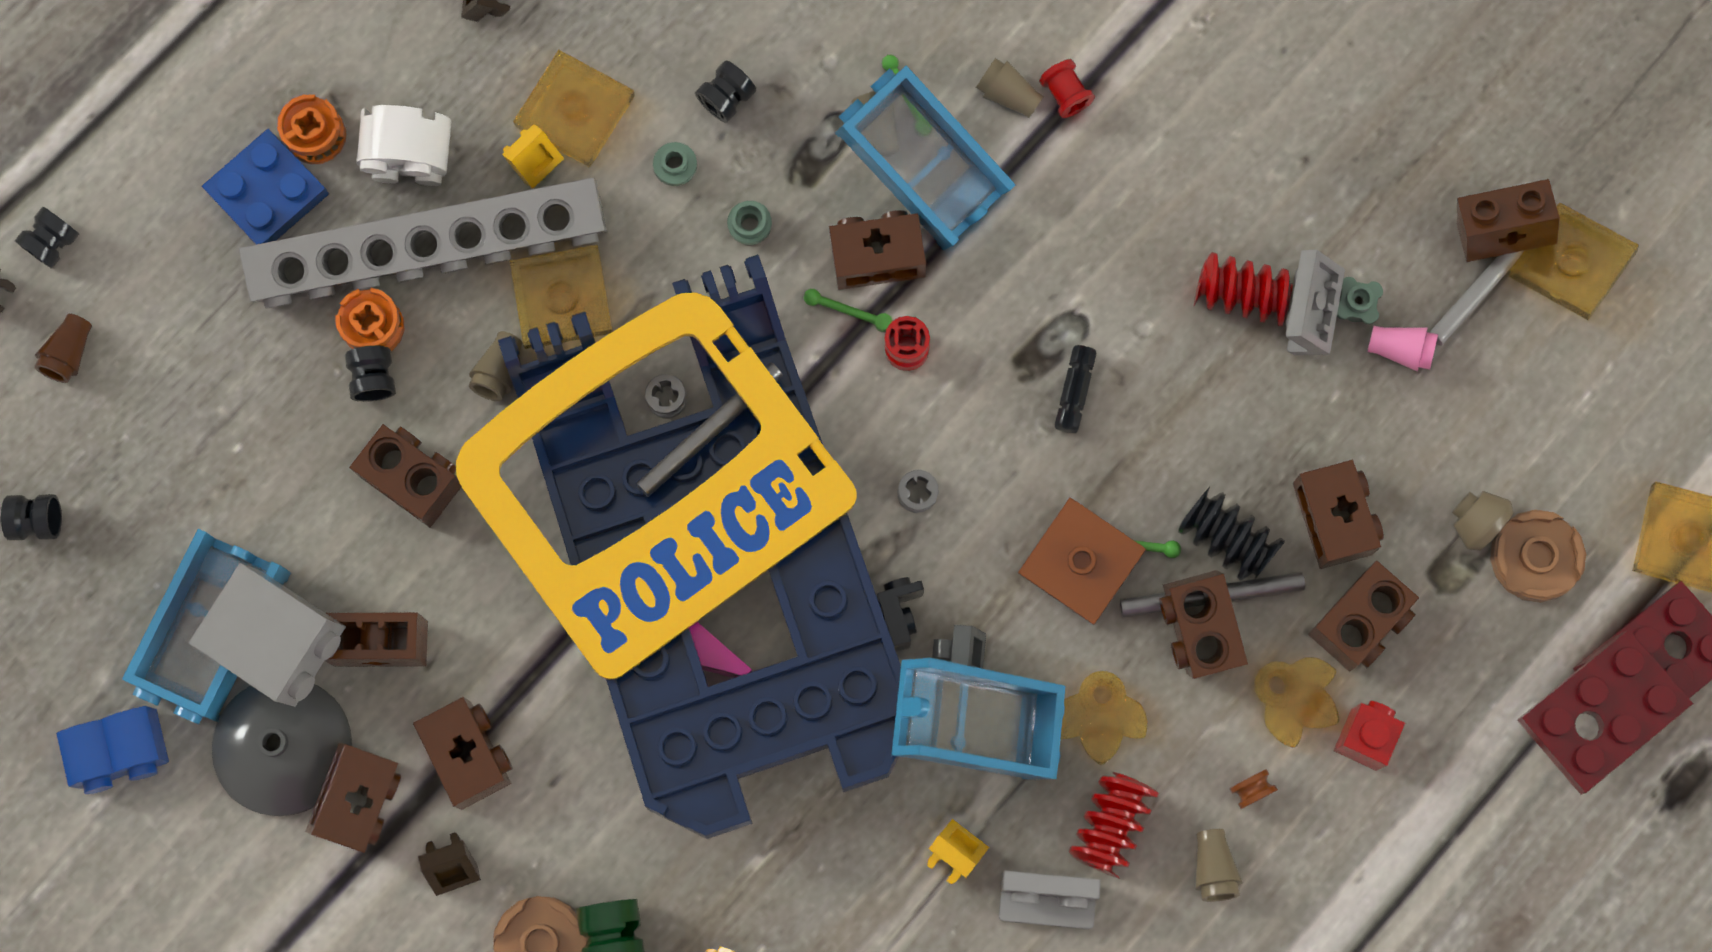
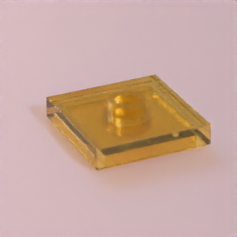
(575, 107)
(1577, 268)
(560, 286)
(1676, 537)

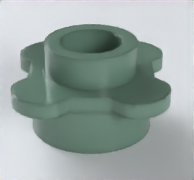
(1363, 312)

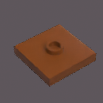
(1082, 561)

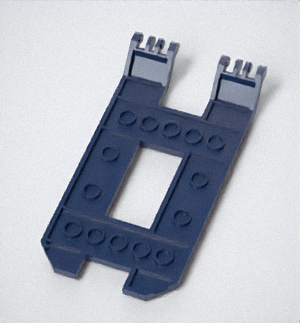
(680, 734)

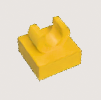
(532, 156)
(957, 849)

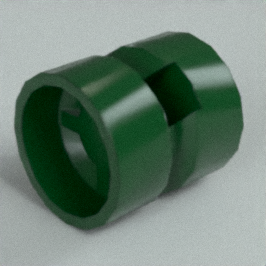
(611, 926)

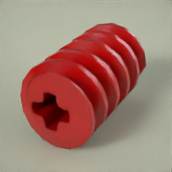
(1244, 288)
(1112, 823)

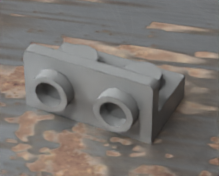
(1314, 304)
(1048, 899)

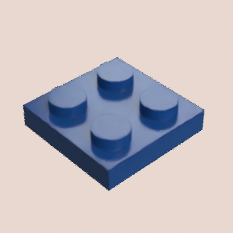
(265, 189)

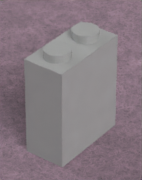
(268, 635)

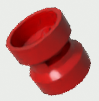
(907, 352)

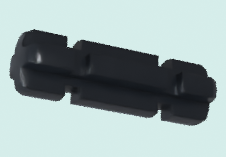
(1075, 389)

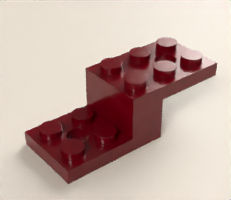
(1627, 688)

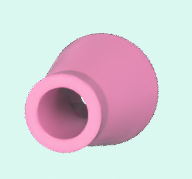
(1405, 346)

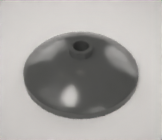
(291, 776)

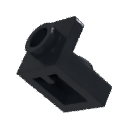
(898, 620)

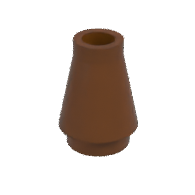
(64, 349)

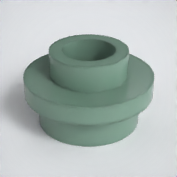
(679, 175)
(747, 210)

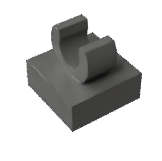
(965, 648)

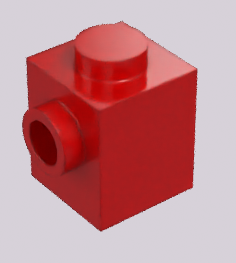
(1370, 735)

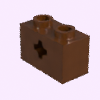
(1507, 220)
(858, 264)
(1331, 536)
(381, 640)
(442, 738)
(332, 813)

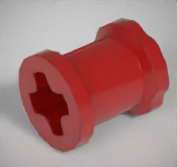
(1066, 88)

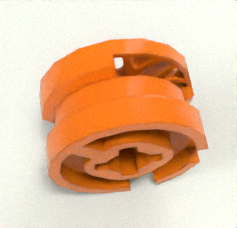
(311, 128)
(369, 319)

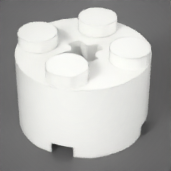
(403, 143)

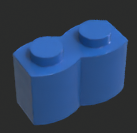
(113, 748)

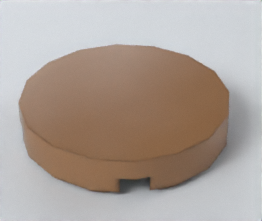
(1538, 556)
(539, 926)

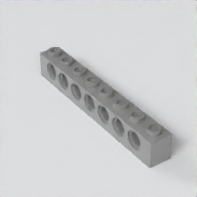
(265, 262)

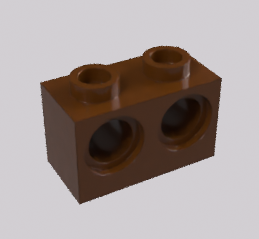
(402, 481)
(1357, 610)
(1214, 620)

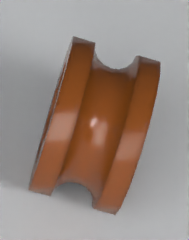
(1253, 789)

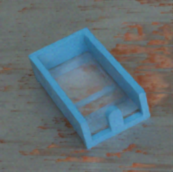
(923, 155)
(165, 660)
(978, 719)

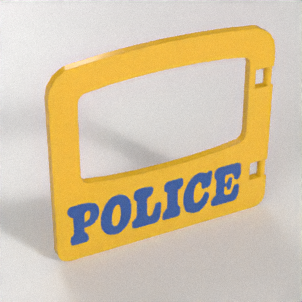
(701, 548)

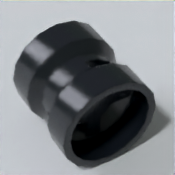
(725, 91)
(48, 235)
(370, 373)
(31, 517)

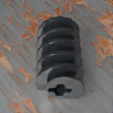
(1230, 535)

